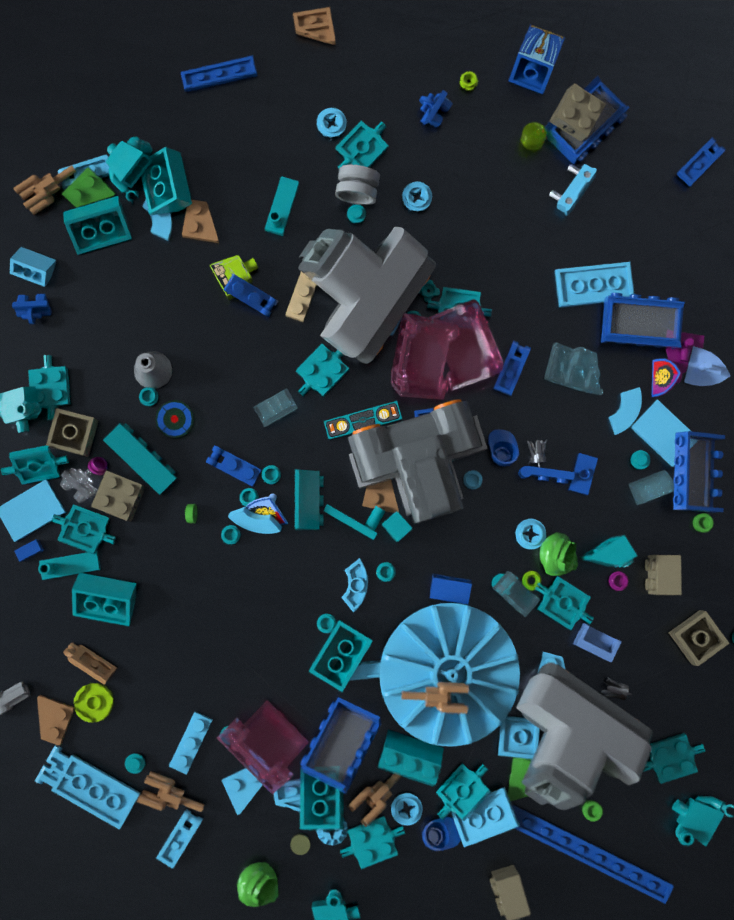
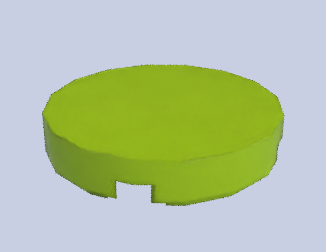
(93, 702)

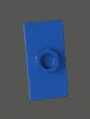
(584, 473)

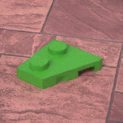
(87, 189)
(516, 788)

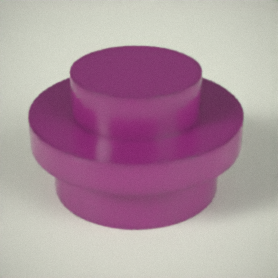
(98, 465)
(618, 581)

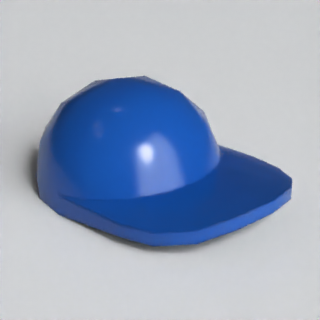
(503, 447)
(441, 834)

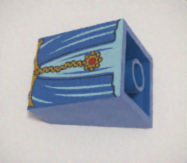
(536, 59)

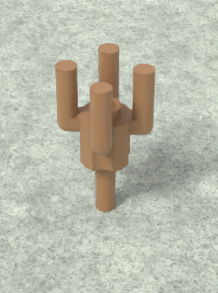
(43, 188)
(440, 697)
(167, 795)
(375, 798)

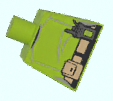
(225, 268)

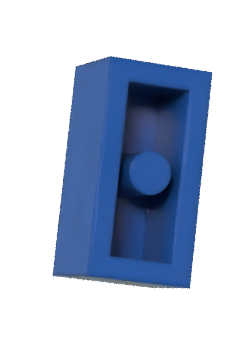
(28, 550)

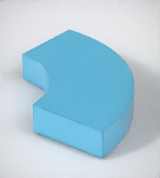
(161, 224)
(628, 410)
(254, 522)
(357, 585)

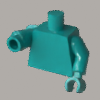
(128, 163)
(19, 406)
(699, 818)
(334, 908)

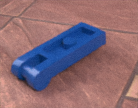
(700, 162)
(250, 294)
(512, 368)
(234, 466)
(544, 474)

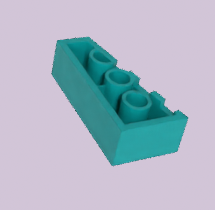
(140, 458)

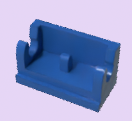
(450, 589)

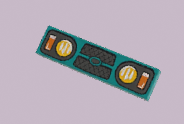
(349, 423)

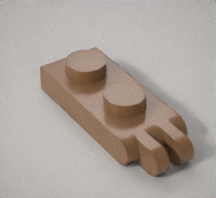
(90, 662)

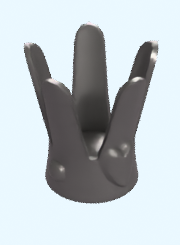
(539, 455)
(616, 690)

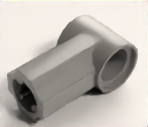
(13, 696)

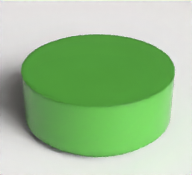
(191, 513)
(703, 522)
(592, 810)

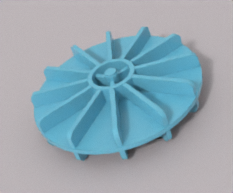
(456, 647)

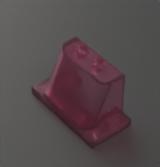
(265, 745)

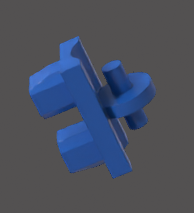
(439, 102)
(32, 309)

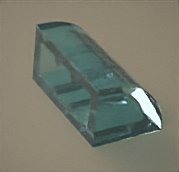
(275, 407)
(651, 487)

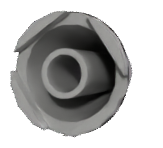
(152, 369)

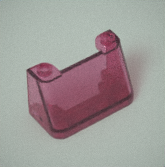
(474, 352)
(422, 356)

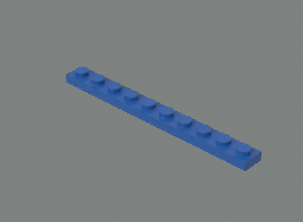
(592, 855)

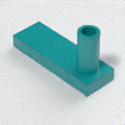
(282, 206)
(367, 529)
(69, 565)

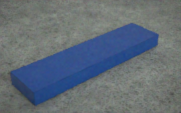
(219, 73)

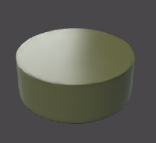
(300, 844)

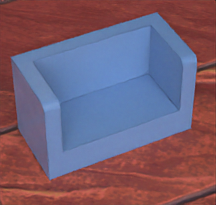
(597, 642)

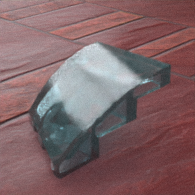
(574, 368)

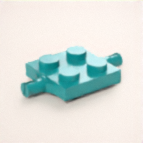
(362, 145)
(453, 297)
(322, 371)
(51, 386)
(34, 464)
(83, 529)
(564, 603)
(673, 758)
(463, 792)
(372, 842)

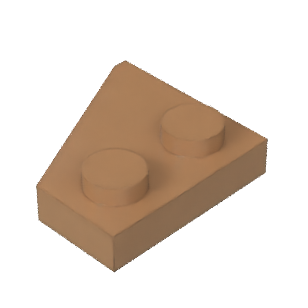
(315, 25)
(199, 223)
(381, 496)
(53, 719)

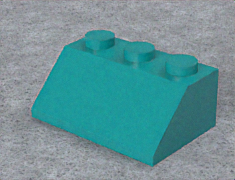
(166, 183)
(97, 225)
(308, 500)
(612, 552)
(103, 599)
(340, 655)
(411, 758)
(320, 805)

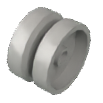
(357, 184)

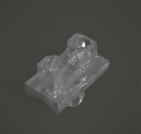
(80, 481)

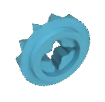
(328, 115)
(414, 188)
(537, 527)
(415, 811)
(337, 838)

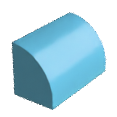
(32, 266)

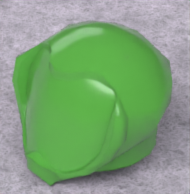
(558, 554)
(258, 885)

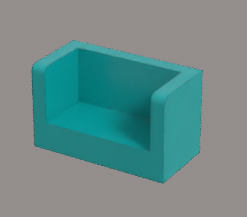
(396, 526)

